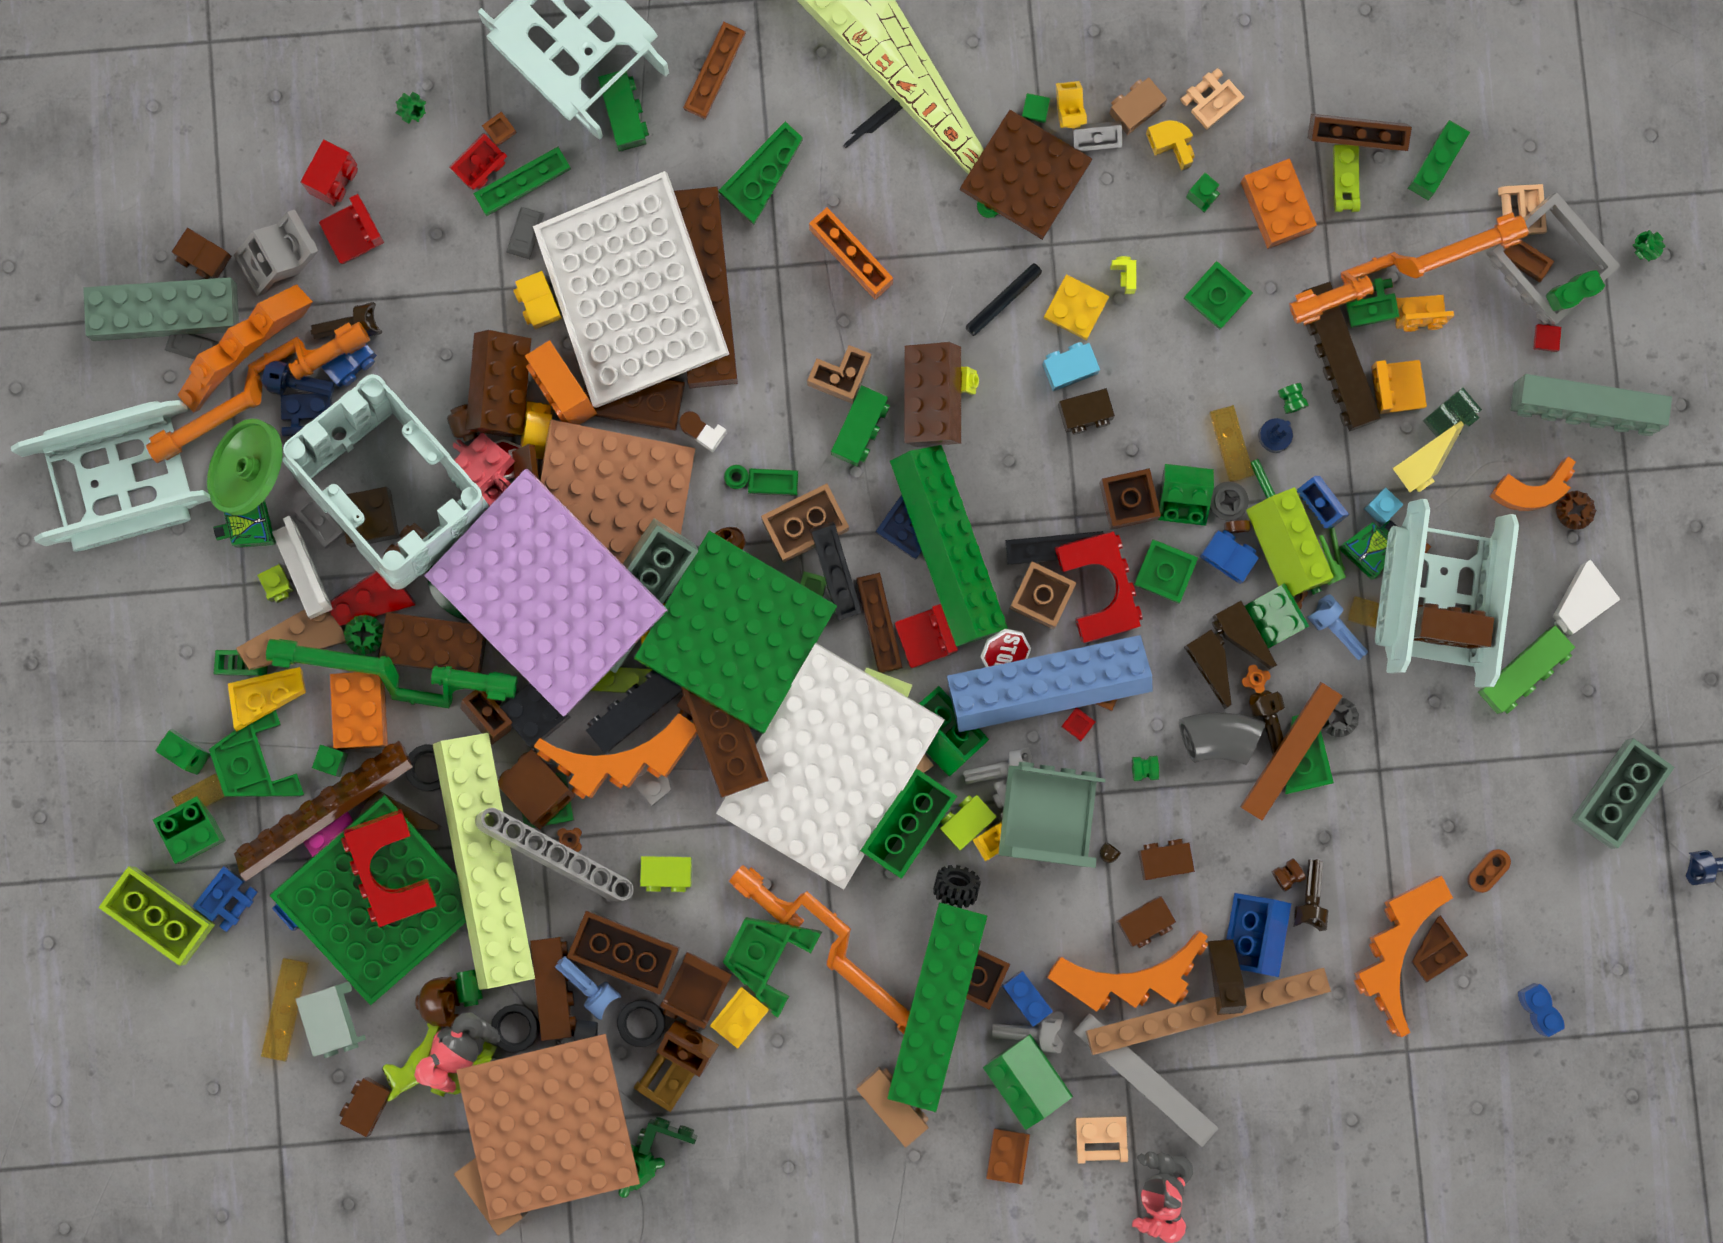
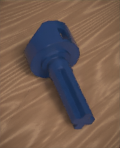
(285, 380)
(1275, 435)
(1703, 867)

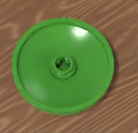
(244, 467)

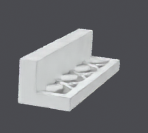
(302, 569)

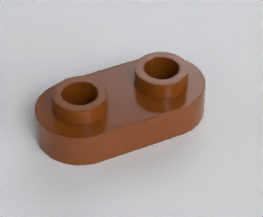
(1489, 872)

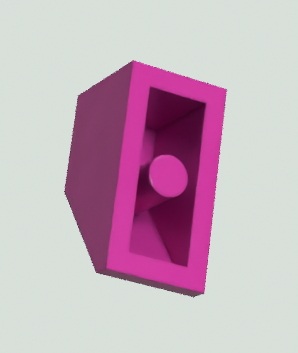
(328, 833)

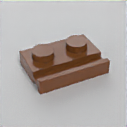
(1008, 1156)

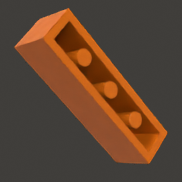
(851, 253)

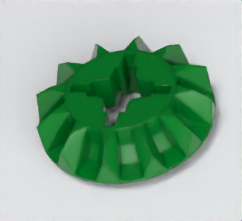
(371, 643)

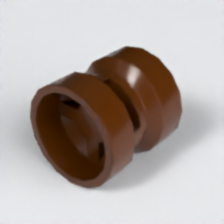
(1288, 874)

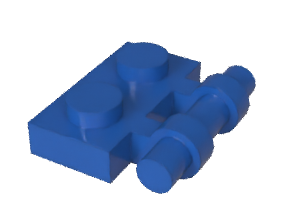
(219, 893)

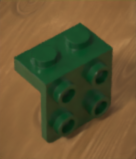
(663, 1126)

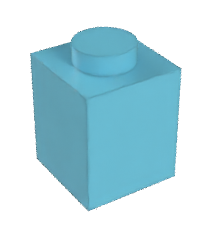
(1383, 506)

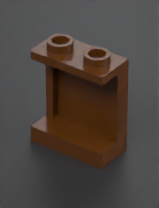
(535, 789)
(695, 991)

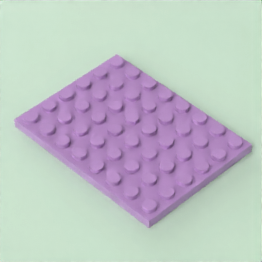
(545, 592)

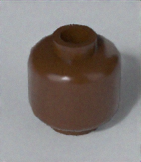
(457, 423)

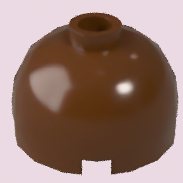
(438, 1002)

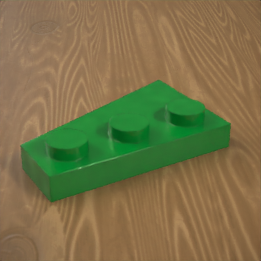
(1313, 769)

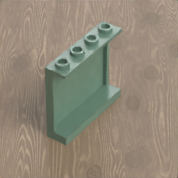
(1048, 815)

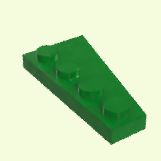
(758, 177)

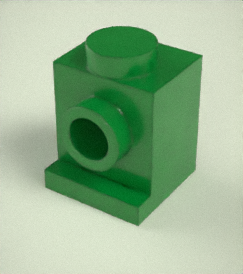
(1203, 192)

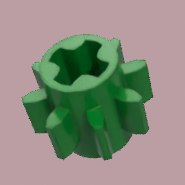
(410, 107)
(1649, 245)

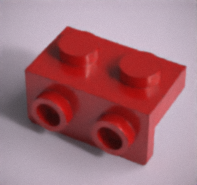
(478, 162)

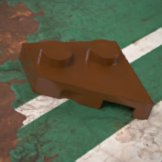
(1438, 951)

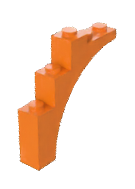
(239, 342)
(590, 771)
(1390, 945)
(1164, 979)

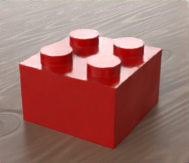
(329, 173)

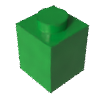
(330, 760)

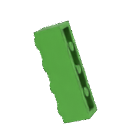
(1527, 669)

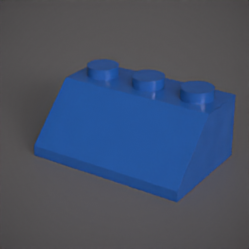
(1259, 932)

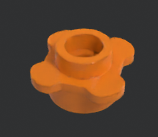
(1249, 681)

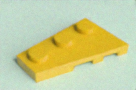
(263, 694)

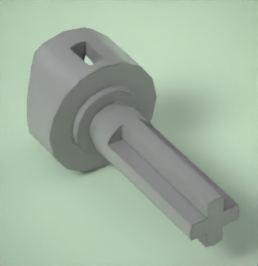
(997, 770)
(1046, 1034)

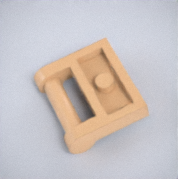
(1528, 199)
(1101, 1131)

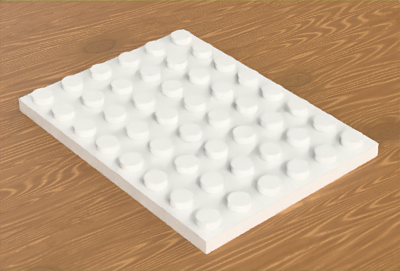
(630, 290)
(832, 765)

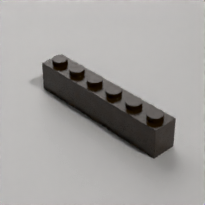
(1342, 366)

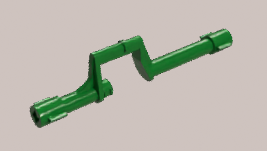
(496, 684)

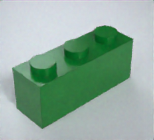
(624, 111)
(1438, 160)
(860, 426)

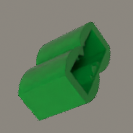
(1573, 292)

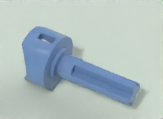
(1328, 615)
(597, 996)

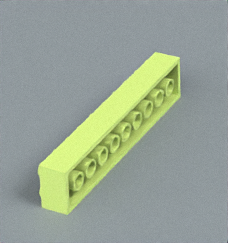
(483, 863)

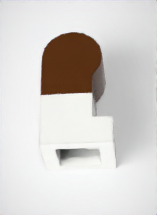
(701, 432)

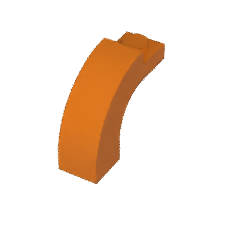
(1522, 497)

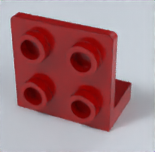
(351, 231)
(926, 636)

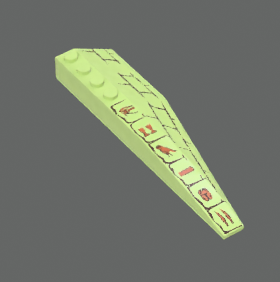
(892, 54)

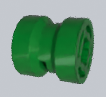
(1293, 398)
(1145, 768)

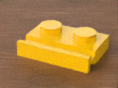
(739, 1017)

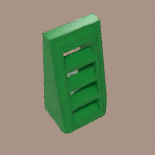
(219, 665)

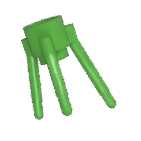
(1336, 567)

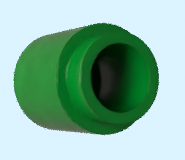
(467, 988)

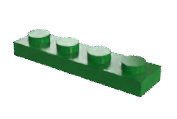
(522, 181)

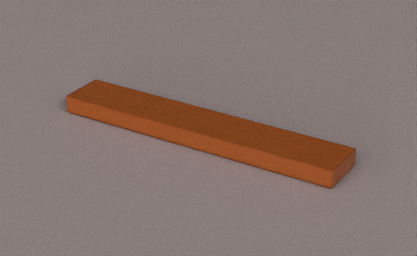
(1291, 751)

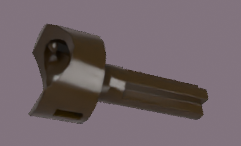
(361, 313)
(1266, 706)
(1311, 912)

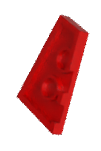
(369, 597)

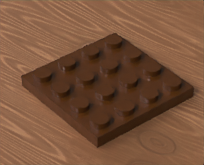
(1026, 174)

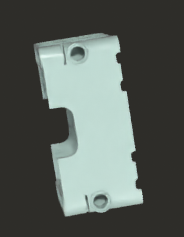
(356, 416)

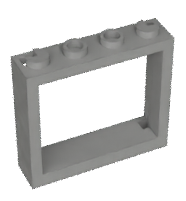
(1579, 232)

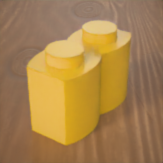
(537, 299)

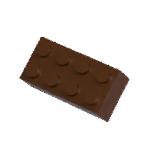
(498, 384)
(932, 394)
(431, 643)
(623, 952)

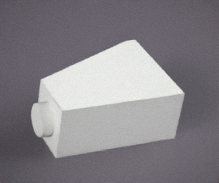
(1584, 599)

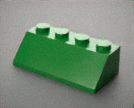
(908, 823)

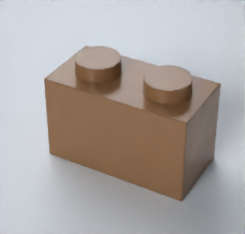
(1137, 105)

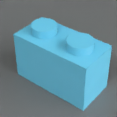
(1070, 366)

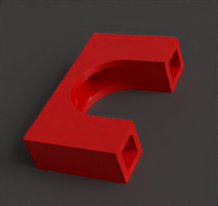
(1121, 612)
(386, 903)

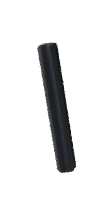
(875, 120)
(1003, 299)

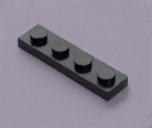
(1039, 548)
(835, 570)

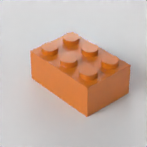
(1278, 203)
(559, 385)
(358, 711)

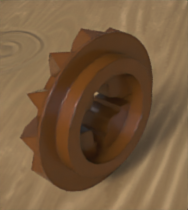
(1565, 506)

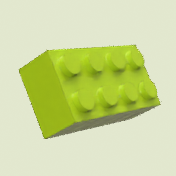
(156, 915)

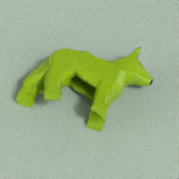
(403, 1078)

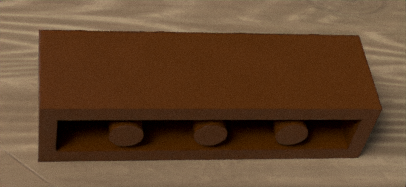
(1359, 132)
(552, 989)

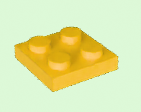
(1076, 307)

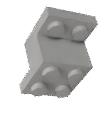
(276, 252)

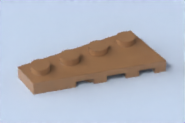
(315, 633)

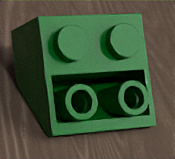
(1186, 494)
(188, 830)

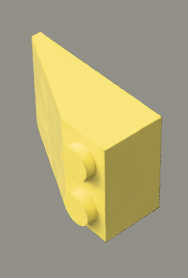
(1420, 467)

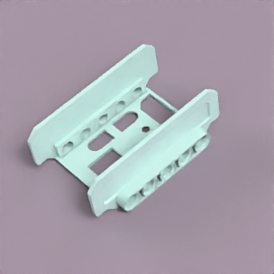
(564, 92)
(117, 477)
(1401, 592)

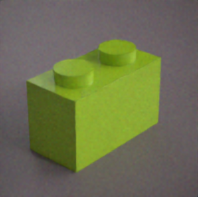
(967, 822)
(666, 872)

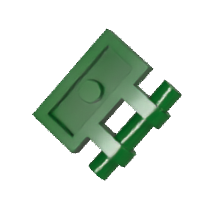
(1374, 309)

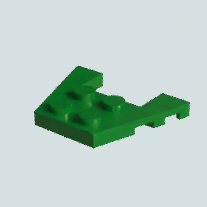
(243, 767)
(758, 950)

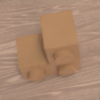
(841, 381)

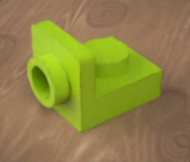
(275, 584)

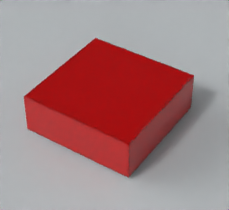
(1547, 338)
(1078, 724)

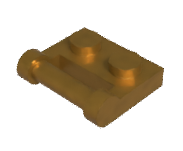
(670, 1087)

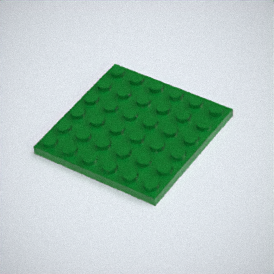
(735, 632)
(332, 913)

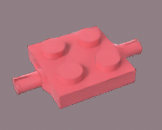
(484, 462)

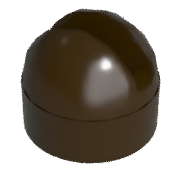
(1109, 853)

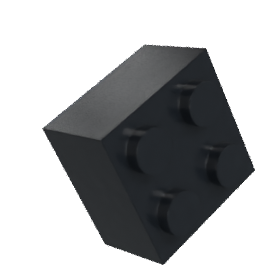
(533, 715)

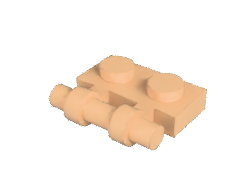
(1217, 104)

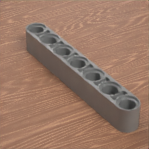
(566, 855)
(1153, 1087)

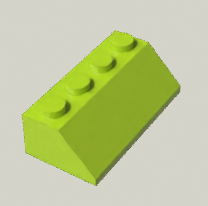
(1289, 542)

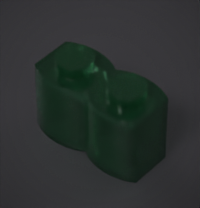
(1454, 410)

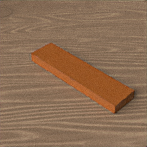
(714, 70)

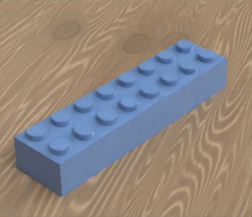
(1050, 683)

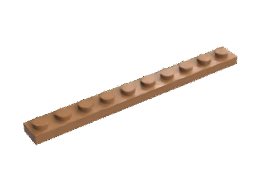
(1205, 1012)

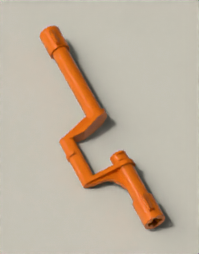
(1310, 306)
(347, 340)
(750, 885)

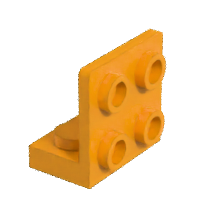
(1422, 312)
(1398, 386)

